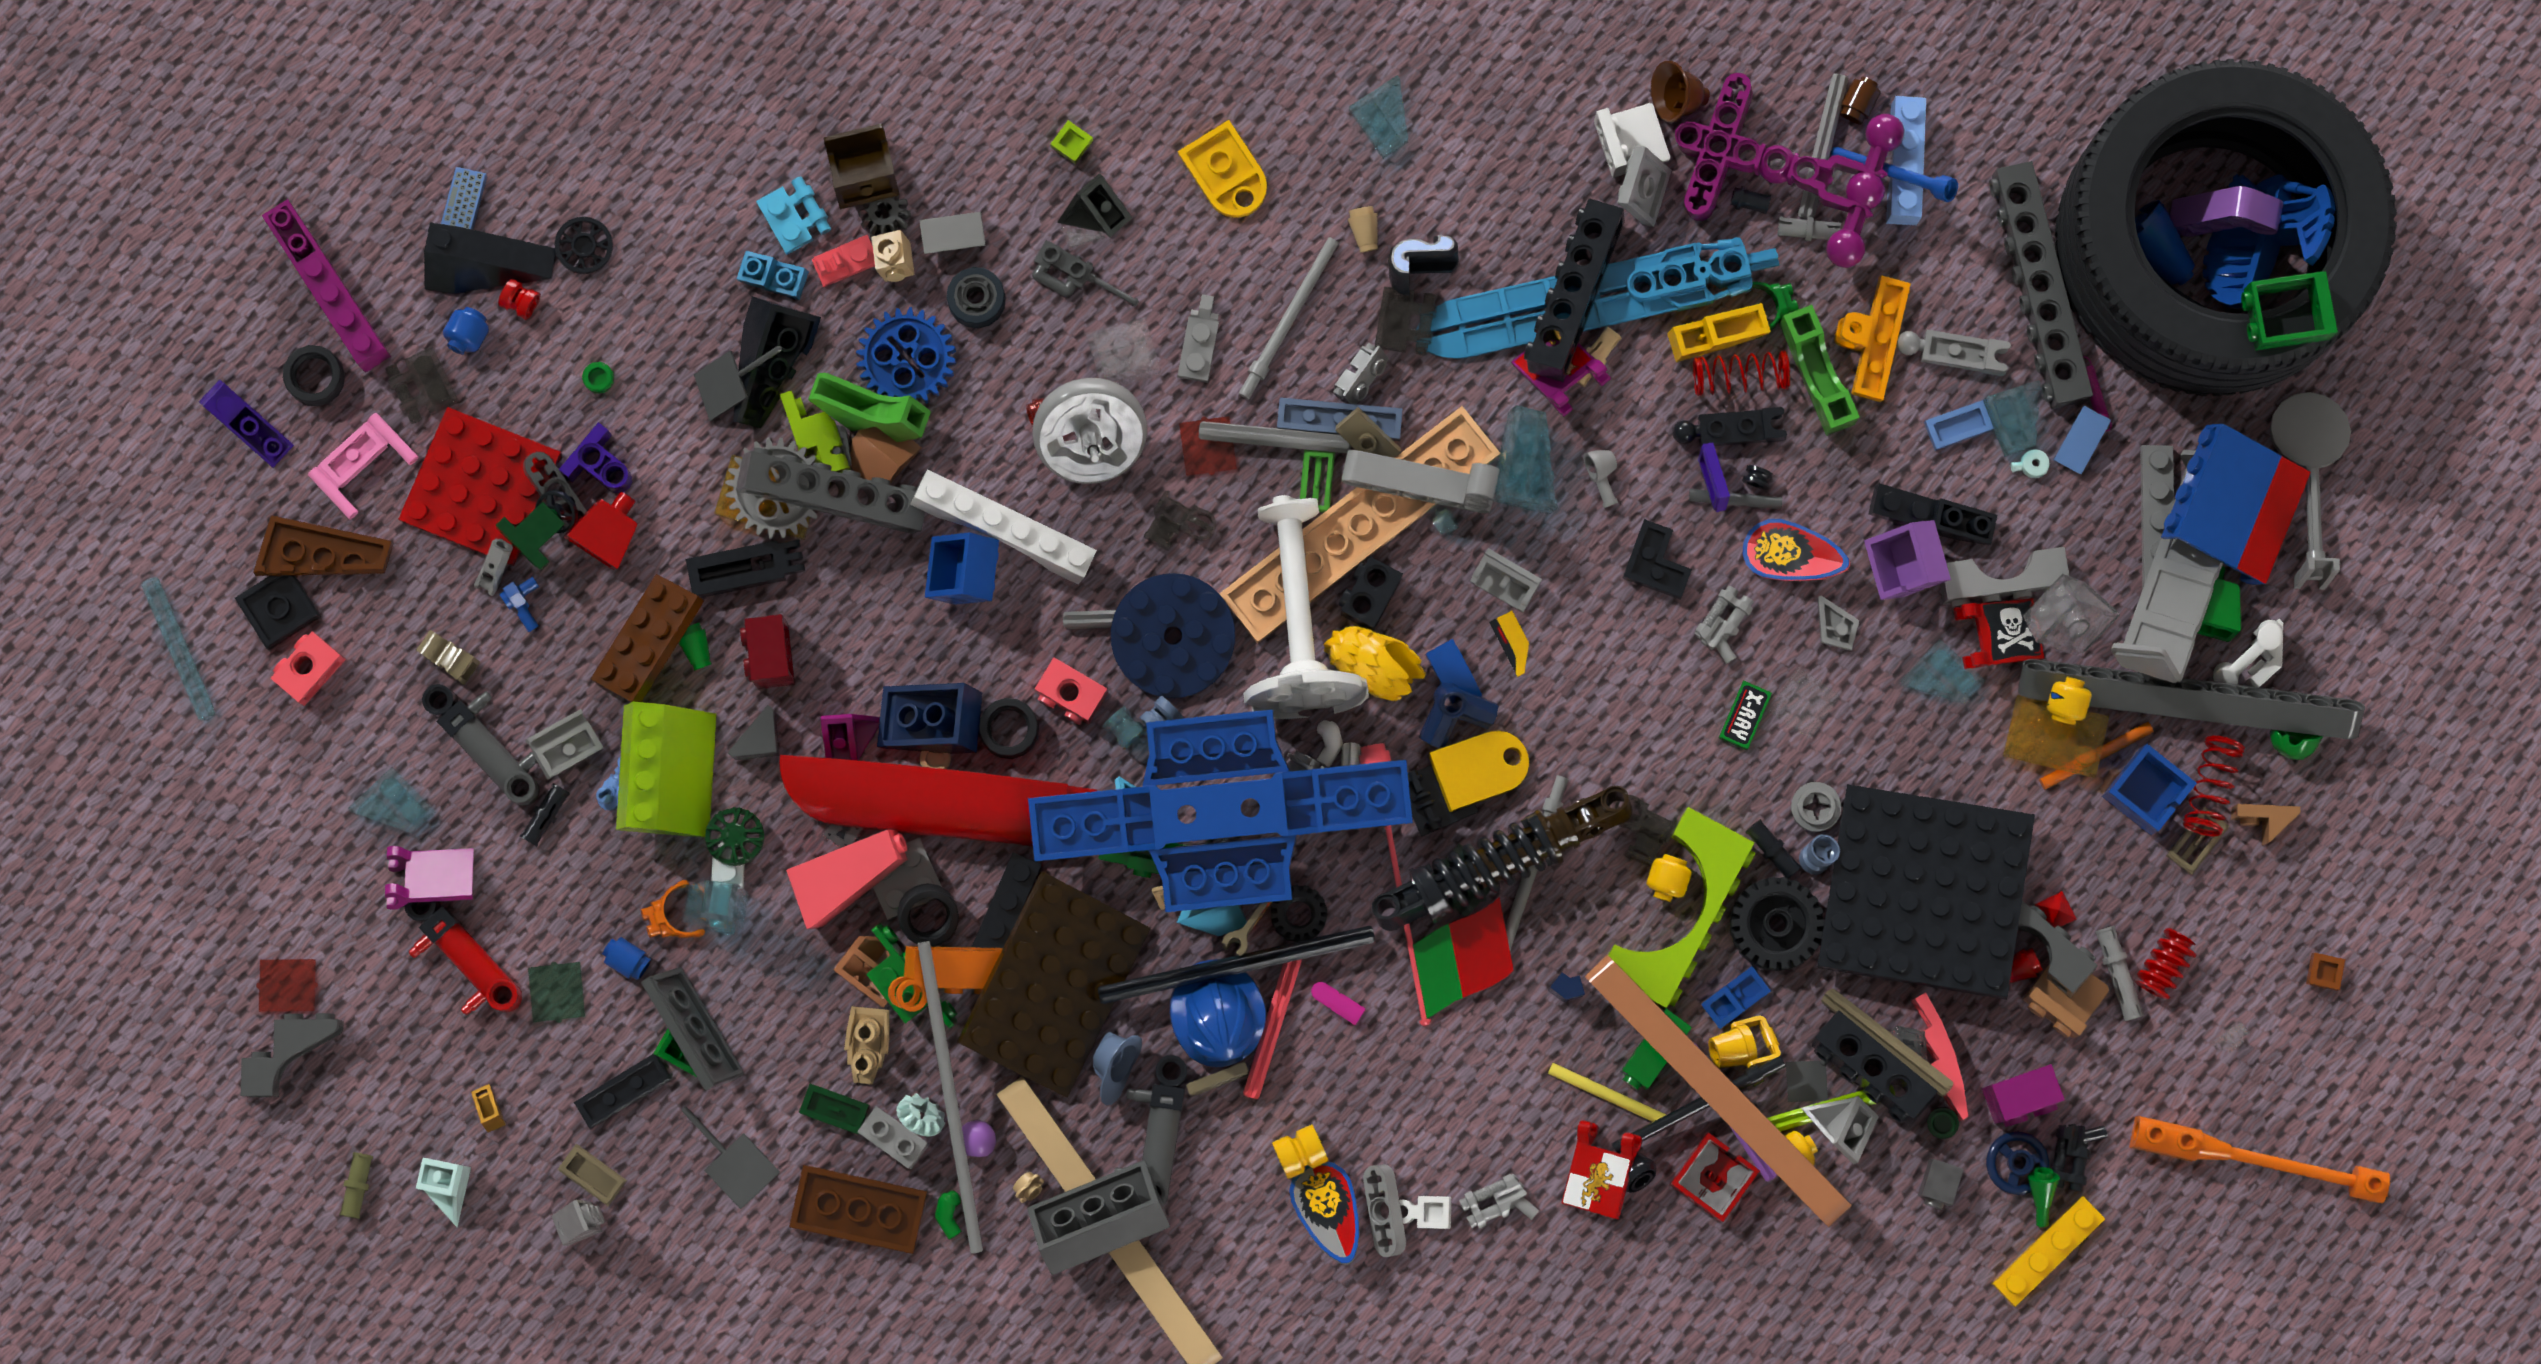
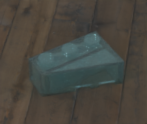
(1525, 463)
(716, 906)

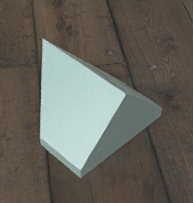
(444, 1185)

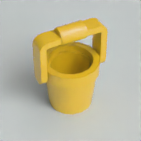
(1739, 1046)

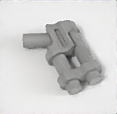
(1716, 630)
(1507, 1194)

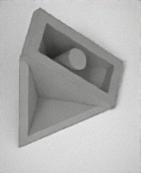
(1845, 1124)

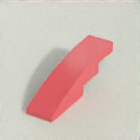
(1943, 1054)

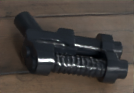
(2074, 1142)

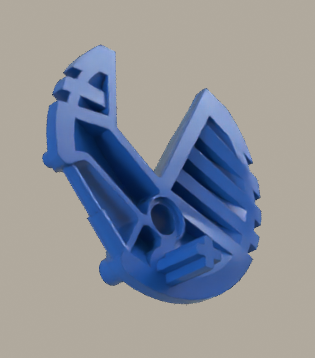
(2246, 256)

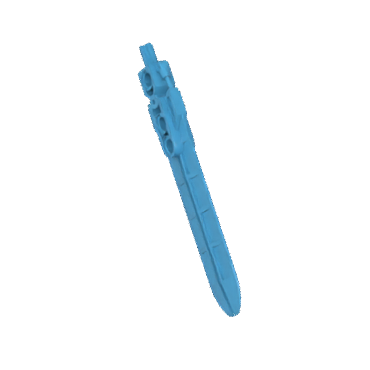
(1606, 311)

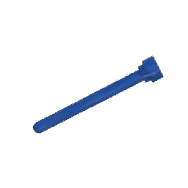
(1942, 187)

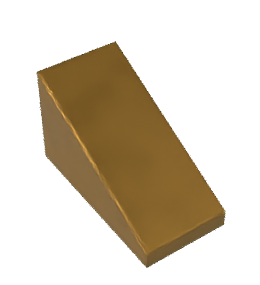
(488, 1109)

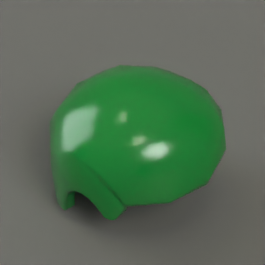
(2298, 747)

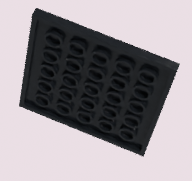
(1926, 891)

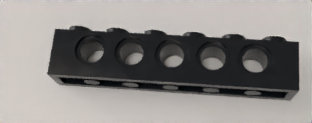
(1555, 360)

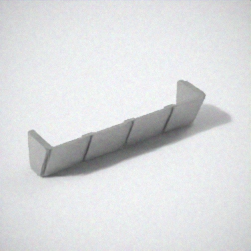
(2169, 608)

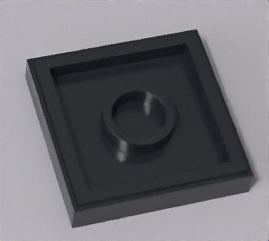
(277, 608)

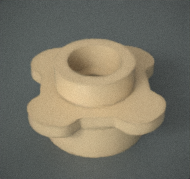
(1028, 1187)

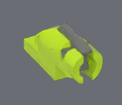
(818, 434)

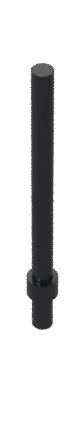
(1753, 1076)

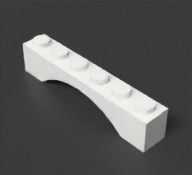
(965, 507)

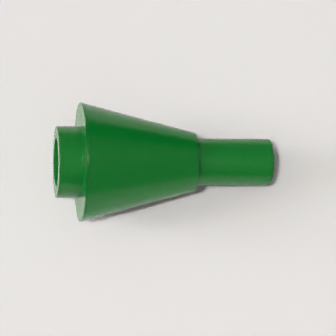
(2043, 1187)

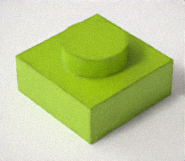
(1071, 142)

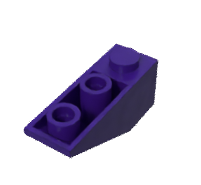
(246, 423)

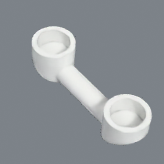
(2268, 638)

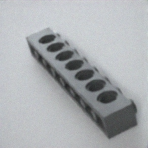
(2023, 181)

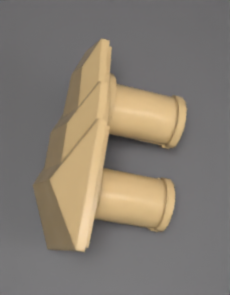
(867, 1042)

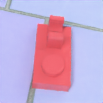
(844, 261)

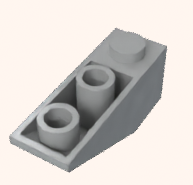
(578, 1221)

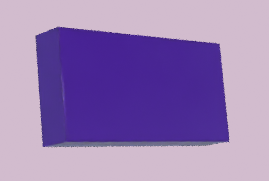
(1713, 477)

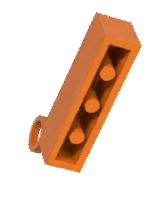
(954, 969)

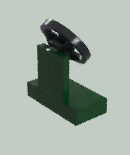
(539, 527)

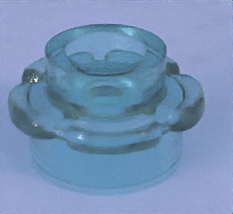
(1445, 521)

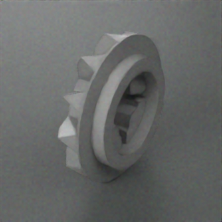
(1825, 795)

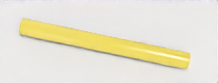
(1604, 1093)

